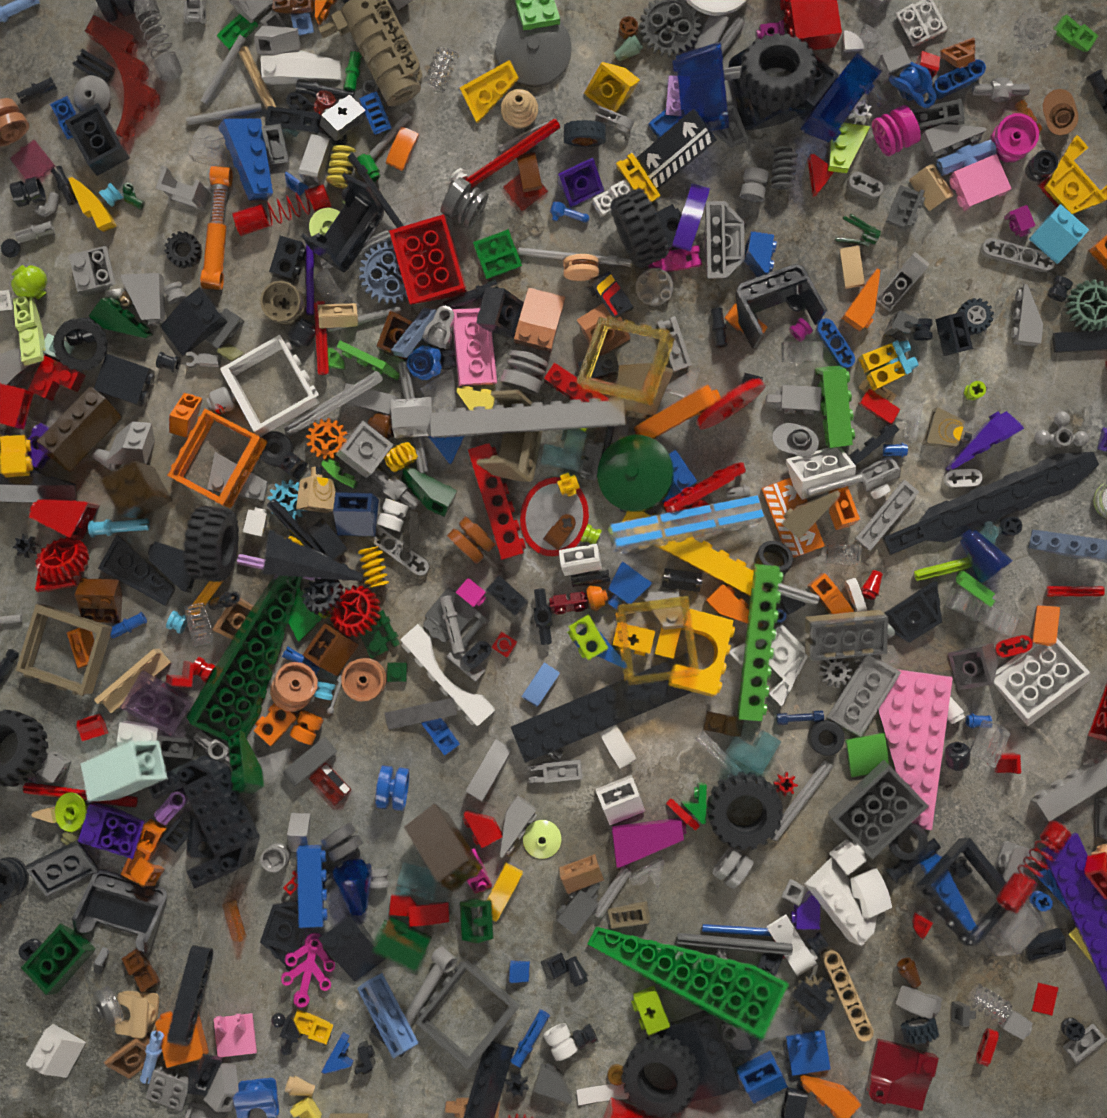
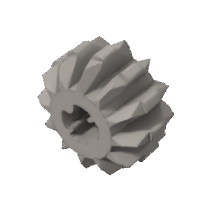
(831, 678)

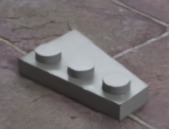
(221, 471)

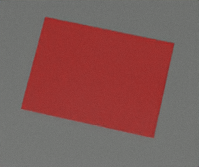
(1045, 999)

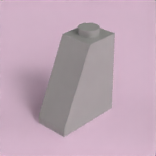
(316, 160)
(147, 296)

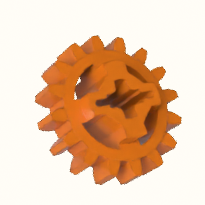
(328, 430)

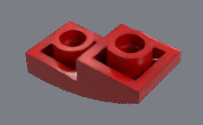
(429, 914)

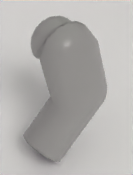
(48, 208)

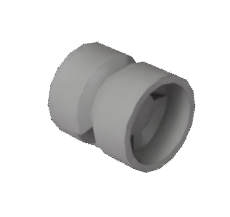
(754, 184)
(275, 857)

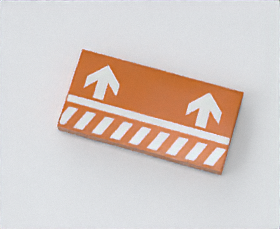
(779, 499)

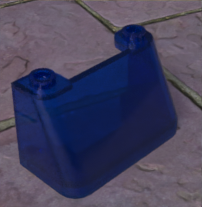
(703, 85)

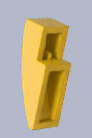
(92, 206)
(503, 889)

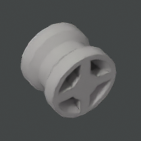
(174, 292)
(379, 878)

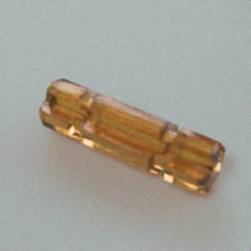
(1022, 107)

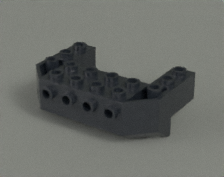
(220, 814)

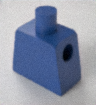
(626, 585)

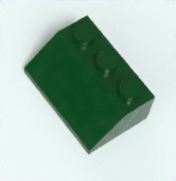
(58, 959)

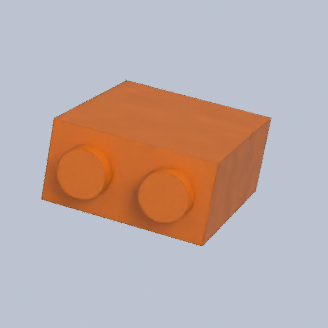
(179, 1054)

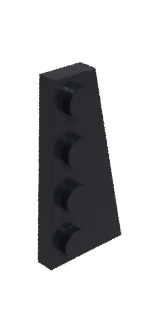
(130, 568)

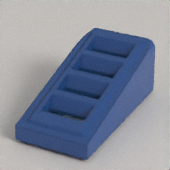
(383, 127)

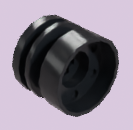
(17, 877)

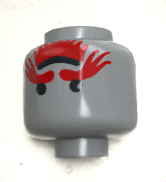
(221, 400)

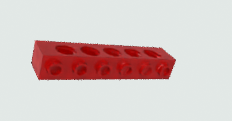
(506, 550)

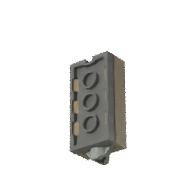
(847, 635)

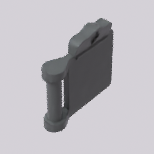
(437, 626)

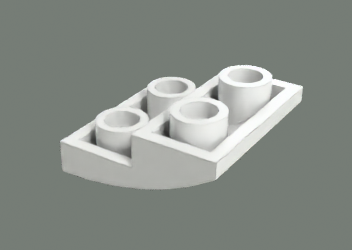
(921, 22)
(872, 893)

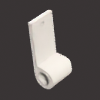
(801, 958)

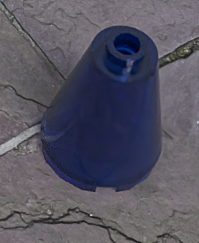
(983, 555)
(354, 884)

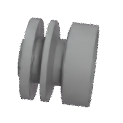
(523, 375)

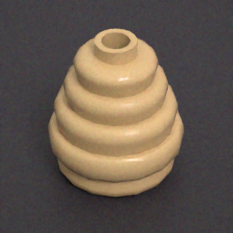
(519, 113)

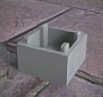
(364, 449)

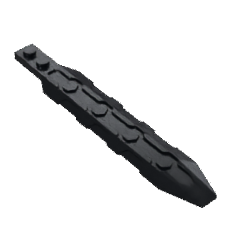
(995, 500)

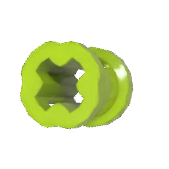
(979, 387)

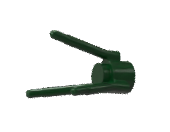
(869, 233)

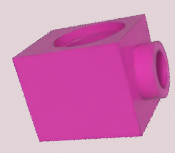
(471, 593)

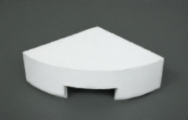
(852, 42)

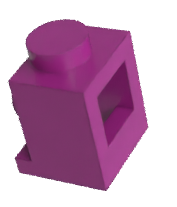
(764, 29)
(1020, 221)

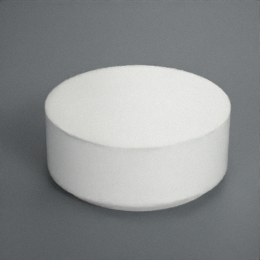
(880, 491)

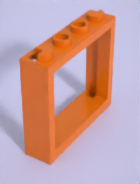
(242, 469)

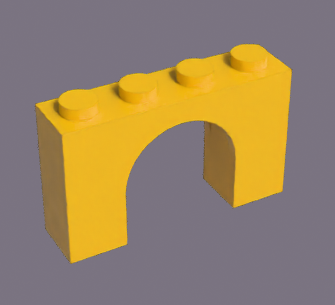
(718, 632)

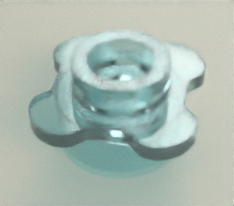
(995, 531)

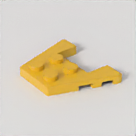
(1071, 185)

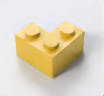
(14, 456)

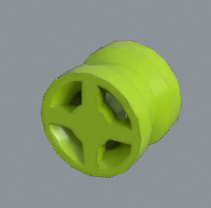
(591, 535)

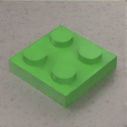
(537, 13)

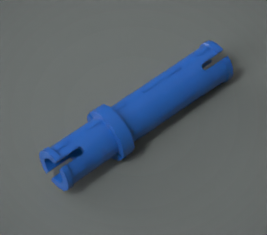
(528, 1041)

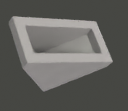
(299, 830)

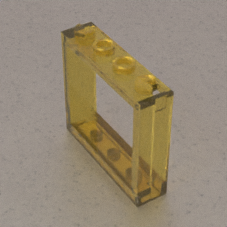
(656, 371)
(682, 602)

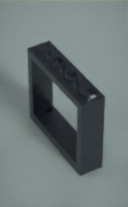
(986, 871)

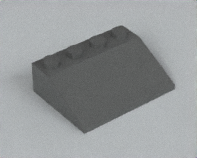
(878, 809)

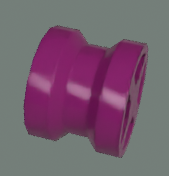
(800, 330)

